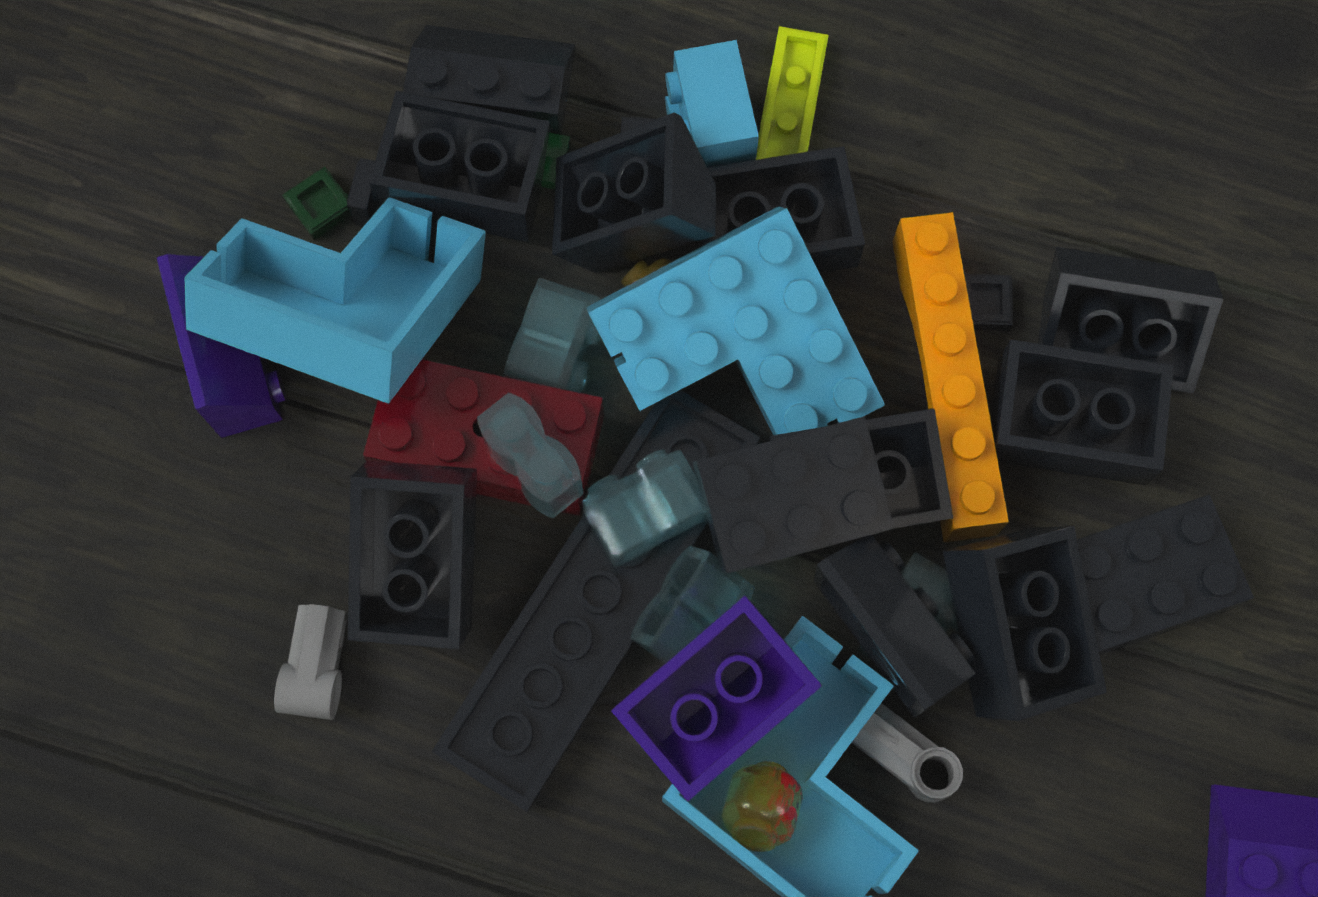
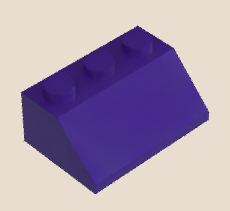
(226, 384)
(716, 697)
(1261, 844)

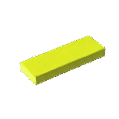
(791, 93)

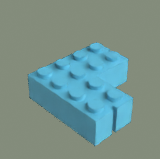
(745, 302)
(335, 315)
(836, 841)

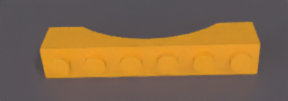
(954, 385)

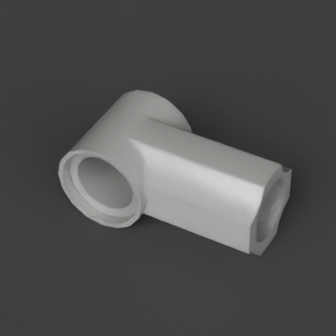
(311, 678)
(903, 750)

